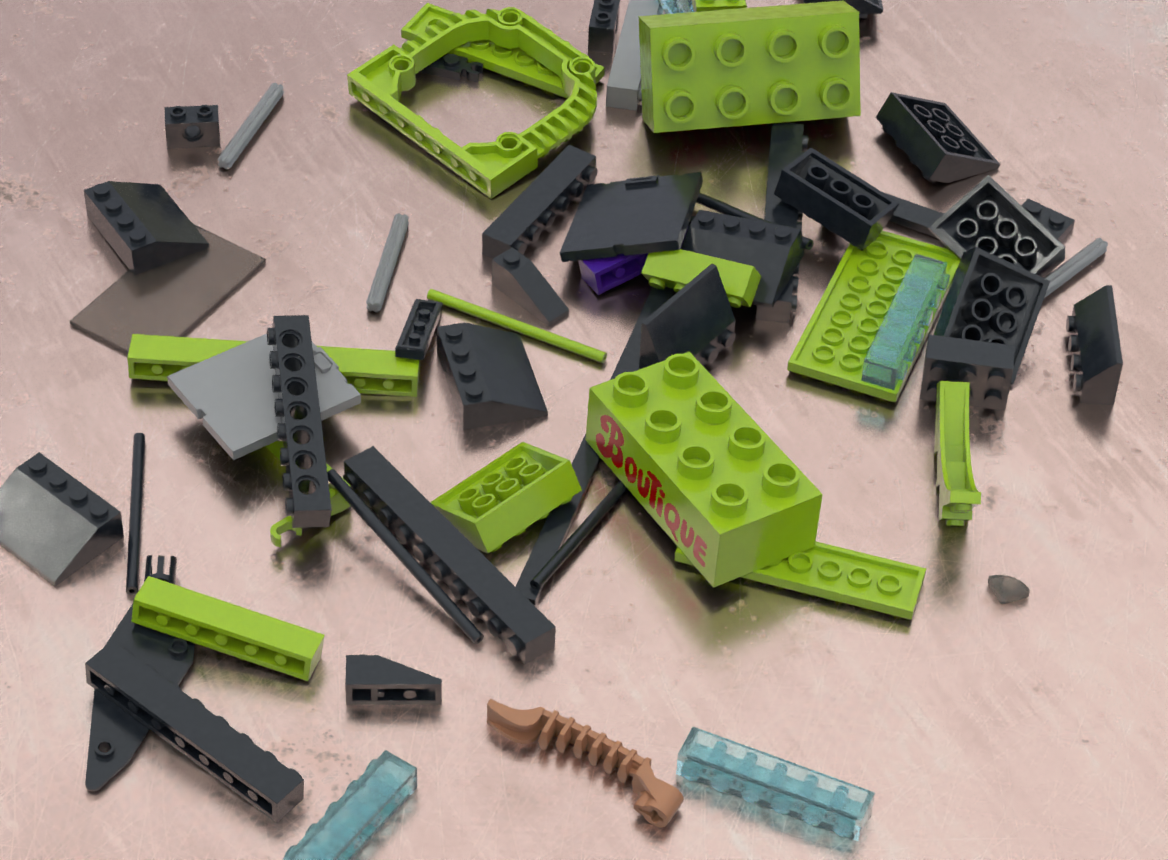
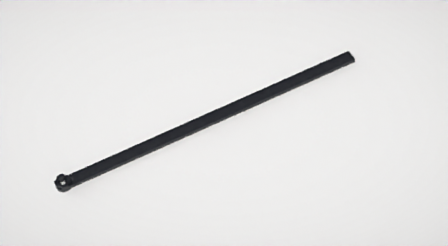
(585, 463)

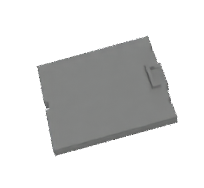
(237, 395)

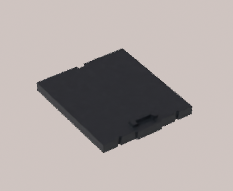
(632, 217)

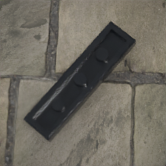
(419, 329)

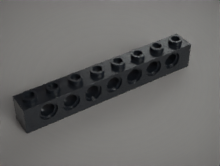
(301, 438)

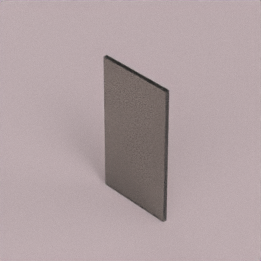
(168, 297)

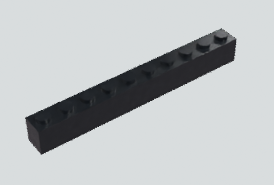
(785, 146)
(450, 555)

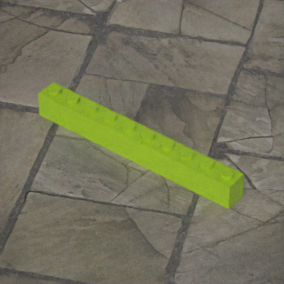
(366, 369)

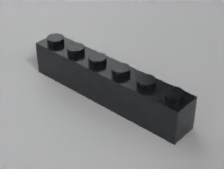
(540, 202)

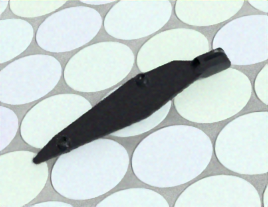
(110, 725)

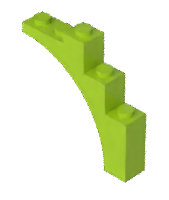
(952, 445)

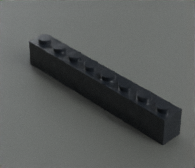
(195, 731)

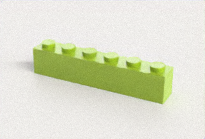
(227, 628)

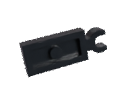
(454, 67)

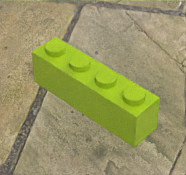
(679, 267)

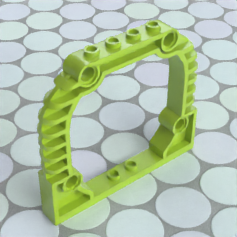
(488, 165)

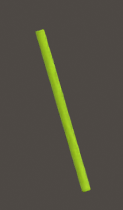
(517, 326)

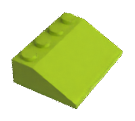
(508, 495)

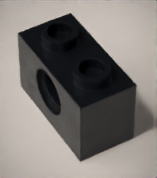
(603, 25)
(192, 126)

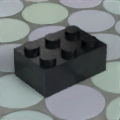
(981, 363)

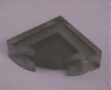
(1007, 588)

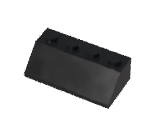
(835, 198)
(1095, 347)

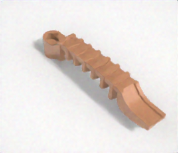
(657, 798)

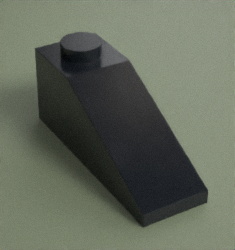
(525, 285)
(387, 682)

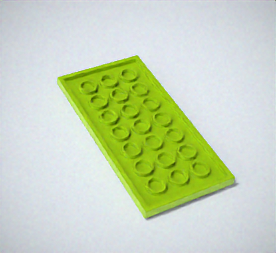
(854, 309)

